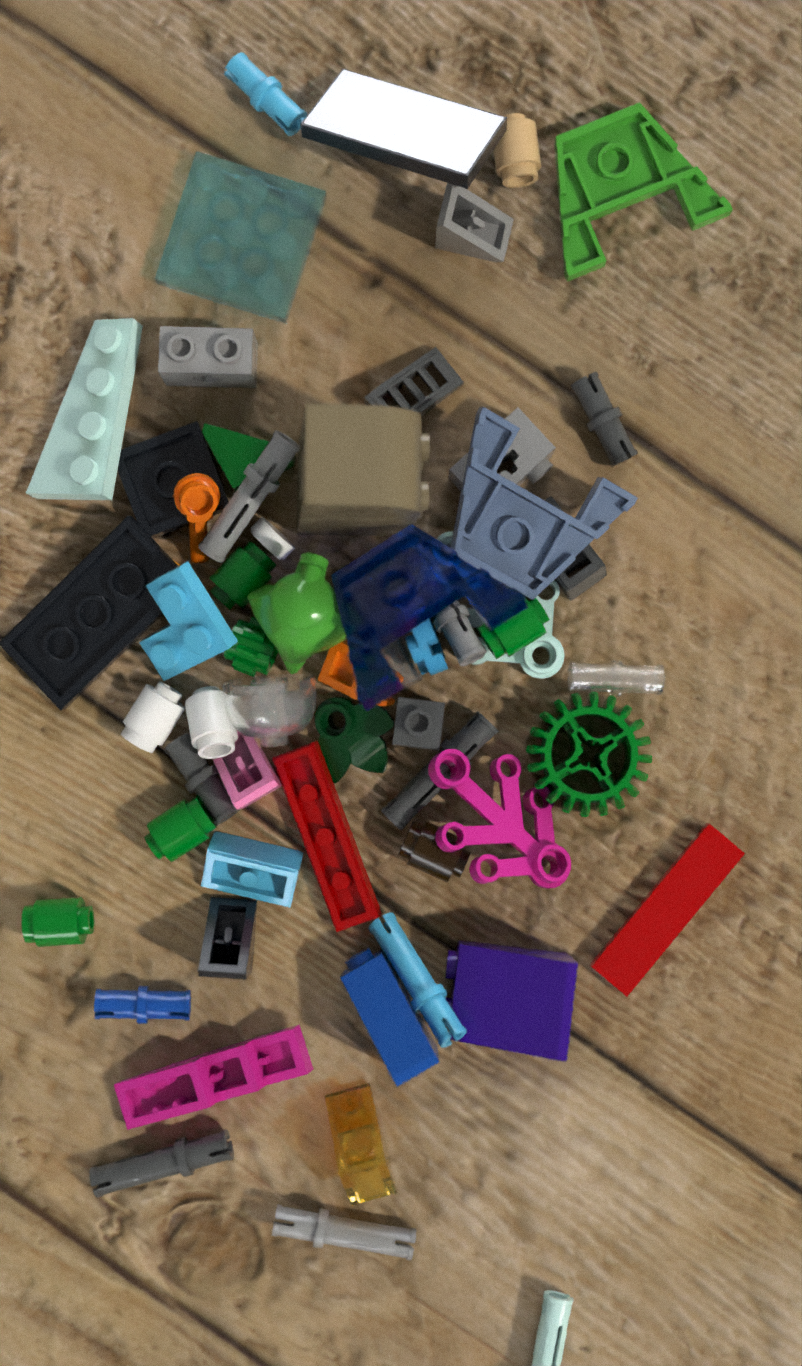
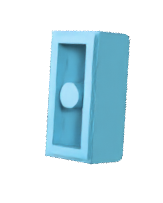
(251, 869)

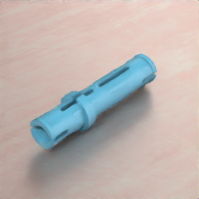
(426, 994)

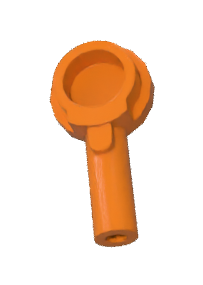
(197, 499)

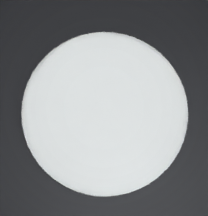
(272, 539)

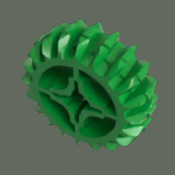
(576, 735)

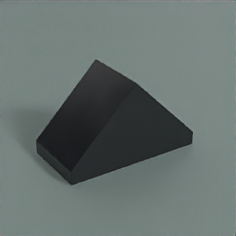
(229, 939)

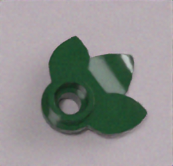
(357, 741)

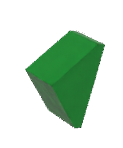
(235, 451)

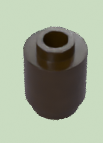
(425, 855)

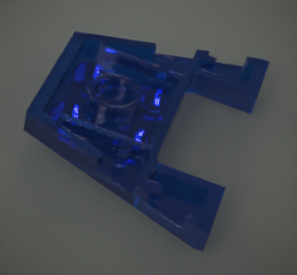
(399, 589)

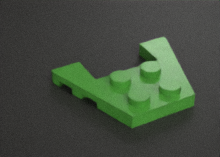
(616, 166)

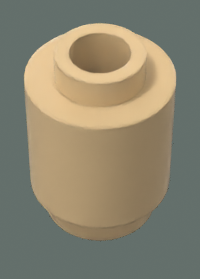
(518, 152)

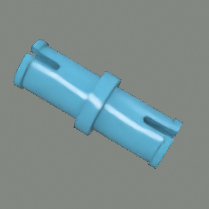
(265, 93)

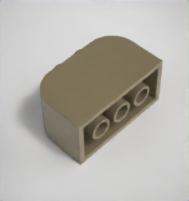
(360, 470)

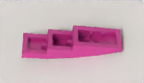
(213, 1077)

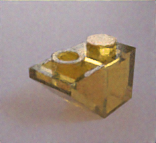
(360, 1144)

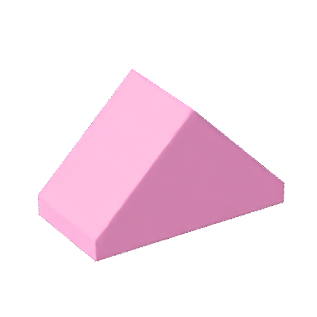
(247, 772)

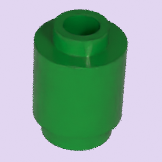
(241, 574)
(517, 631)
(179, 829)
(57, 922)

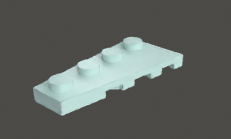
(90, 425)

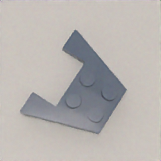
(514, 531)

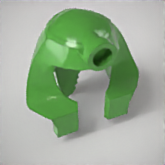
(299, 612)

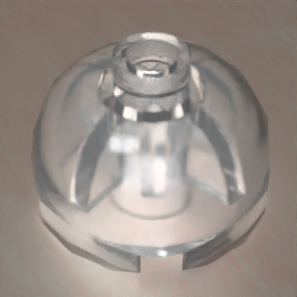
(271, 706)

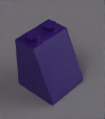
(513, 997)

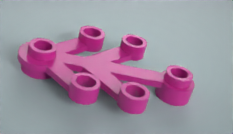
(505, 822)

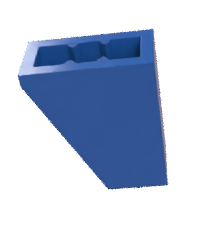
(388, 1016)

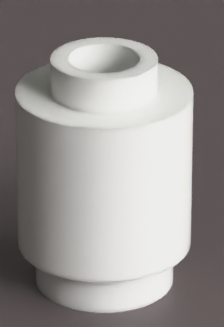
(153, 716)
(208, 723)

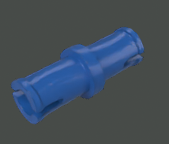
(142, 1004)

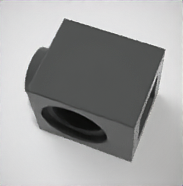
(418, 724)

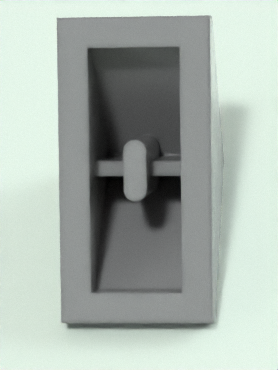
(472, 226)

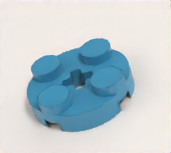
(426, 649)

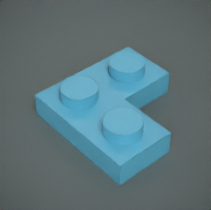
(194, 627)

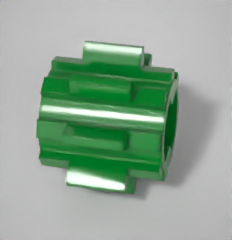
(253, 650)

